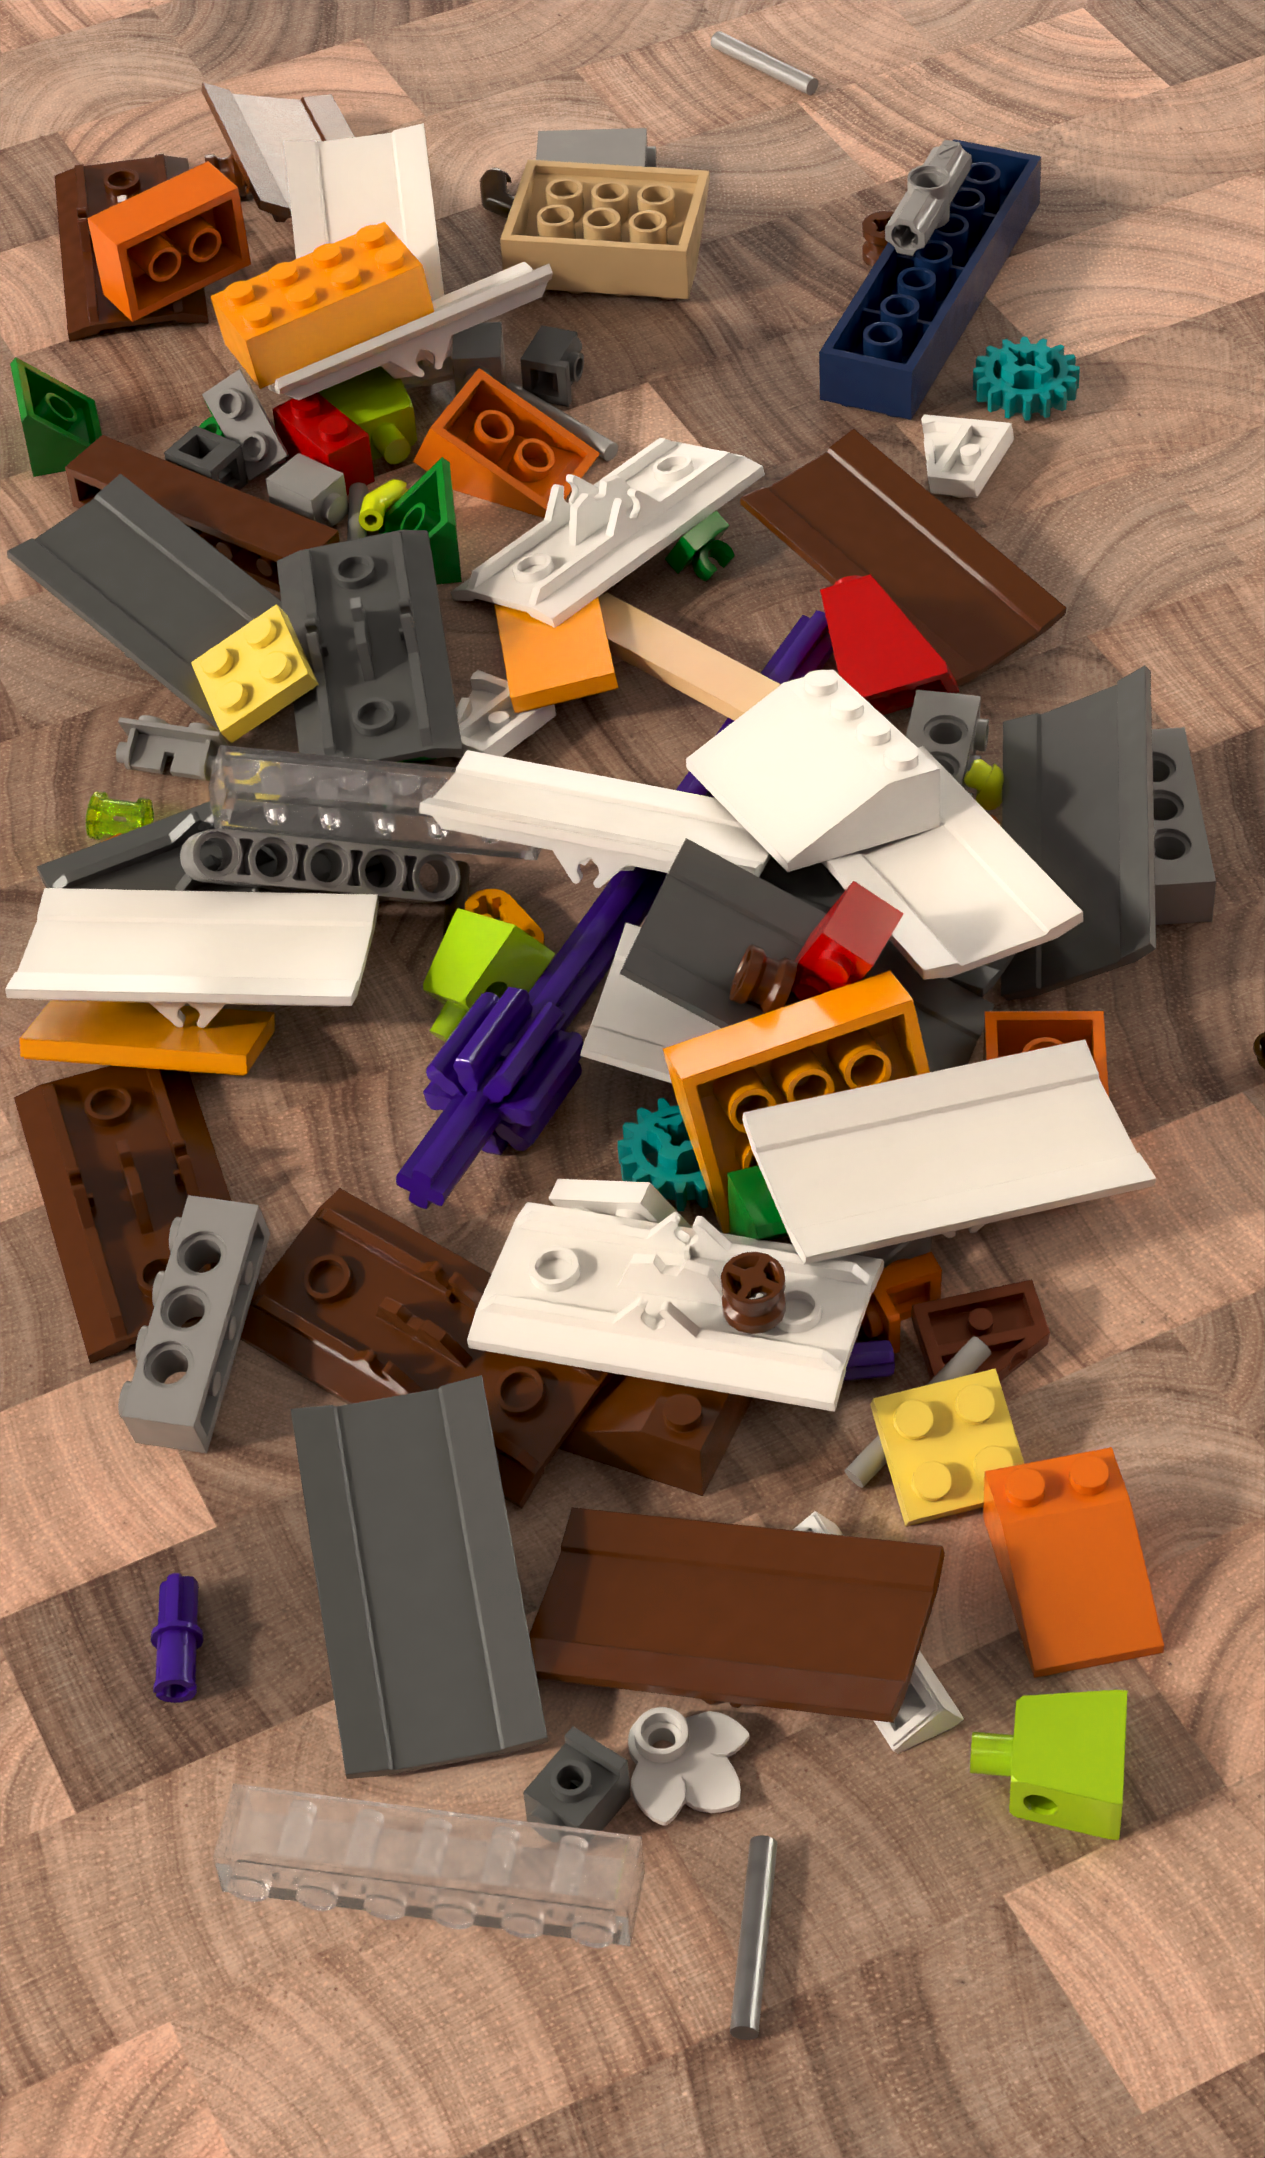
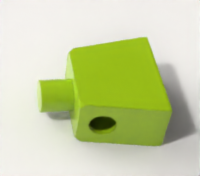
(379, 408)
(480, 958)
(1062, 1760)

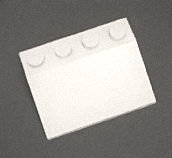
(819, 773)

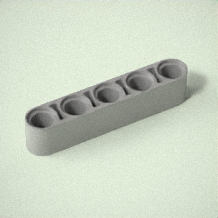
(294, 868)

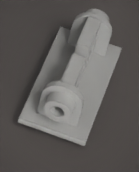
(246, 423)
(154, 739)

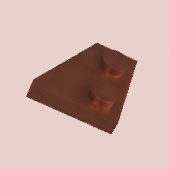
(1002, 1317)

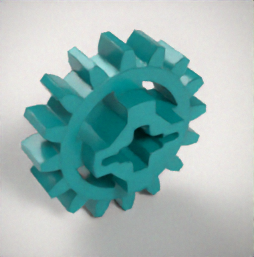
(1026, 378)
(671, 1157)

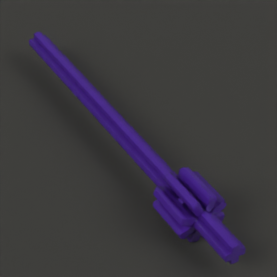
(511, 1054)

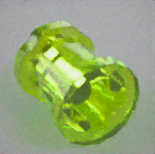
(103, 809)

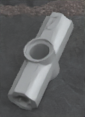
(928, 197)

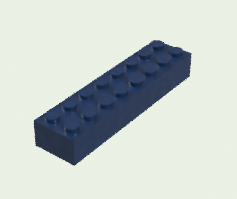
(920, 304)

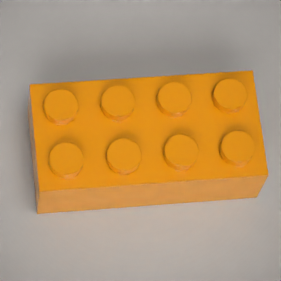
(322, 303)

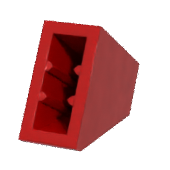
(880, 647)

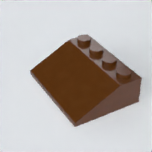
(659, 1430)

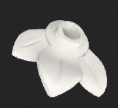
(689, 1771)

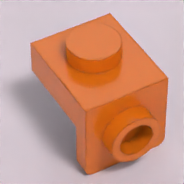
(898, 1288)

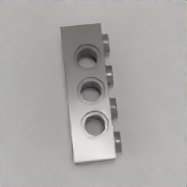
(949, 729)
(1182, 857)
(186, 1411)

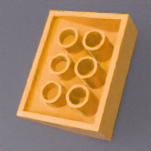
(788, 1055)

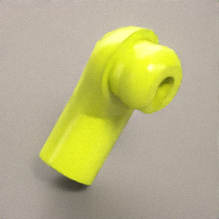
(378, 501)
(987, 782)

